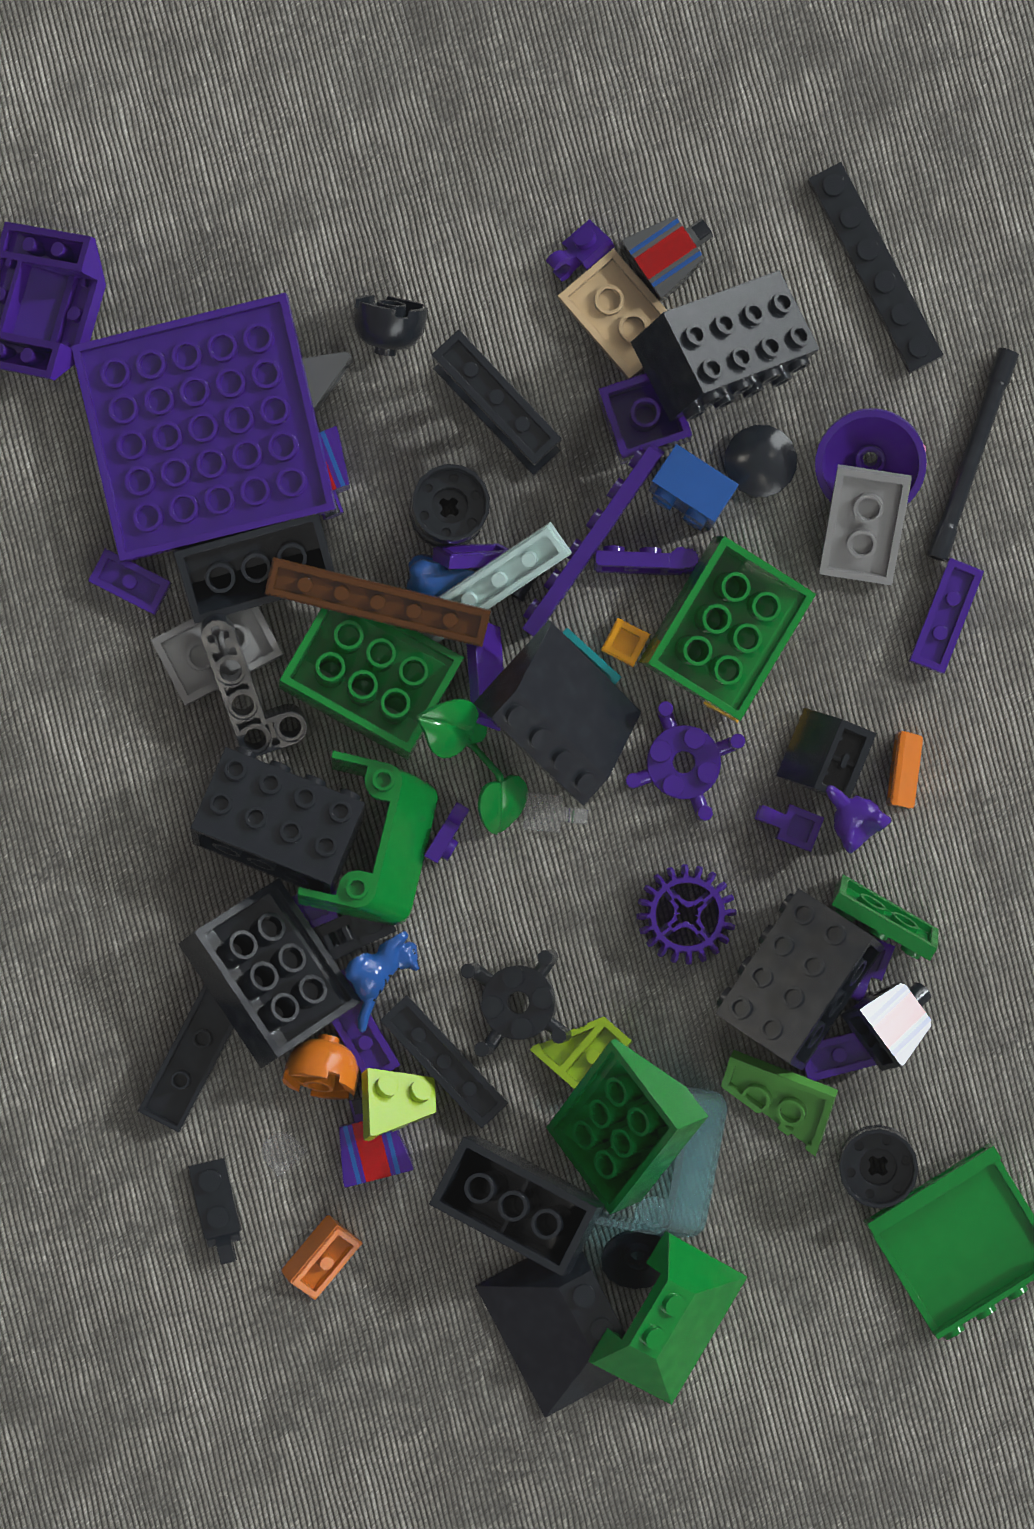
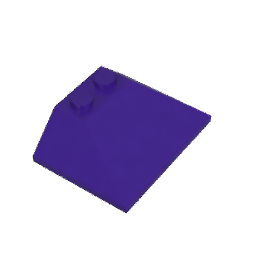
(47, 298)

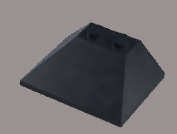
(552, 1328)

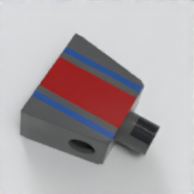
(666, 254)

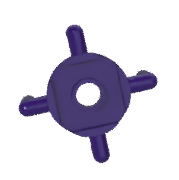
(702, 749)

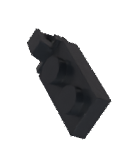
(216, 1207)

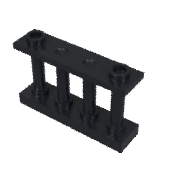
(496, 402)

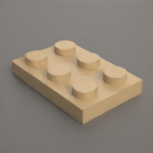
(613, 309)

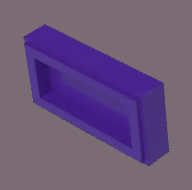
(467, 555)

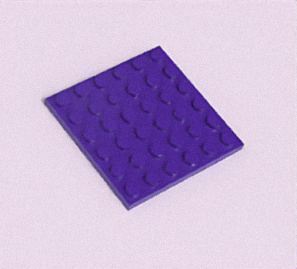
(203, 427)

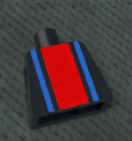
(890, 1023)

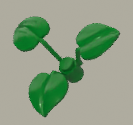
(448, 731)

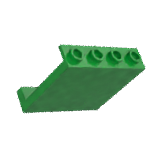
(959, 1242)

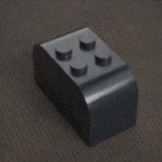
(517, 1204)

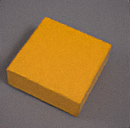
(625, 642)

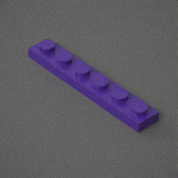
(600, 525)

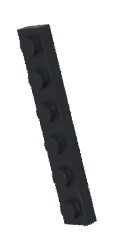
(875, 267)

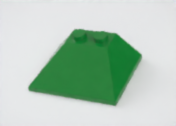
(672, 1321)

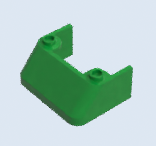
(391, 889)

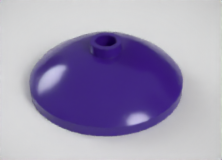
(875, 431)

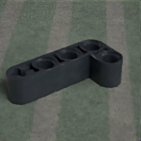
(242, 683)

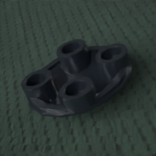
(760, 460)

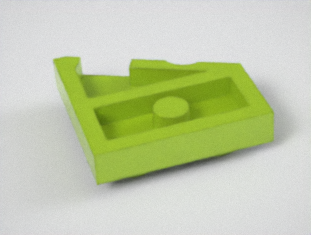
(575, 1057)
(394, 1100)

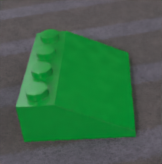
(727, 627)
(370, 676)
(625, 1125)

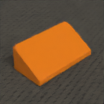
(904, 770)
(321, 1257)

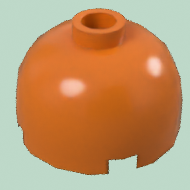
(323, 1067)

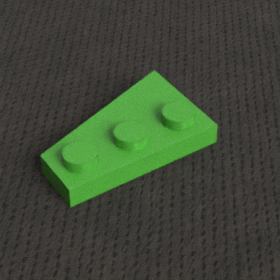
(785, 1097)

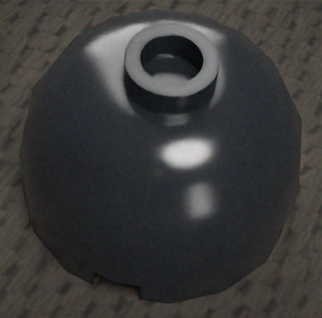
(389, 323)

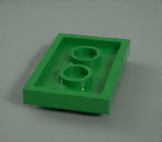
(885, 918)

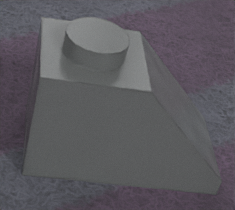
(324, 373)

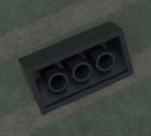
(235, 569)

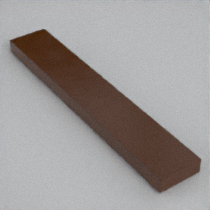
(377, 601)

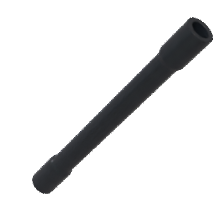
(997, 382)

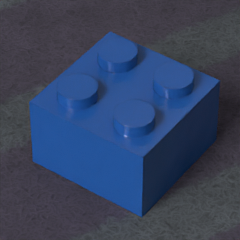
(692, 488)

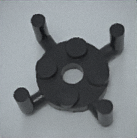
(497, 1007)

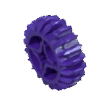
(710, 895)

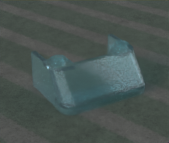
(692, 1180)

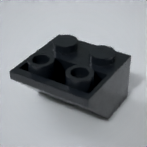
(825, 753)

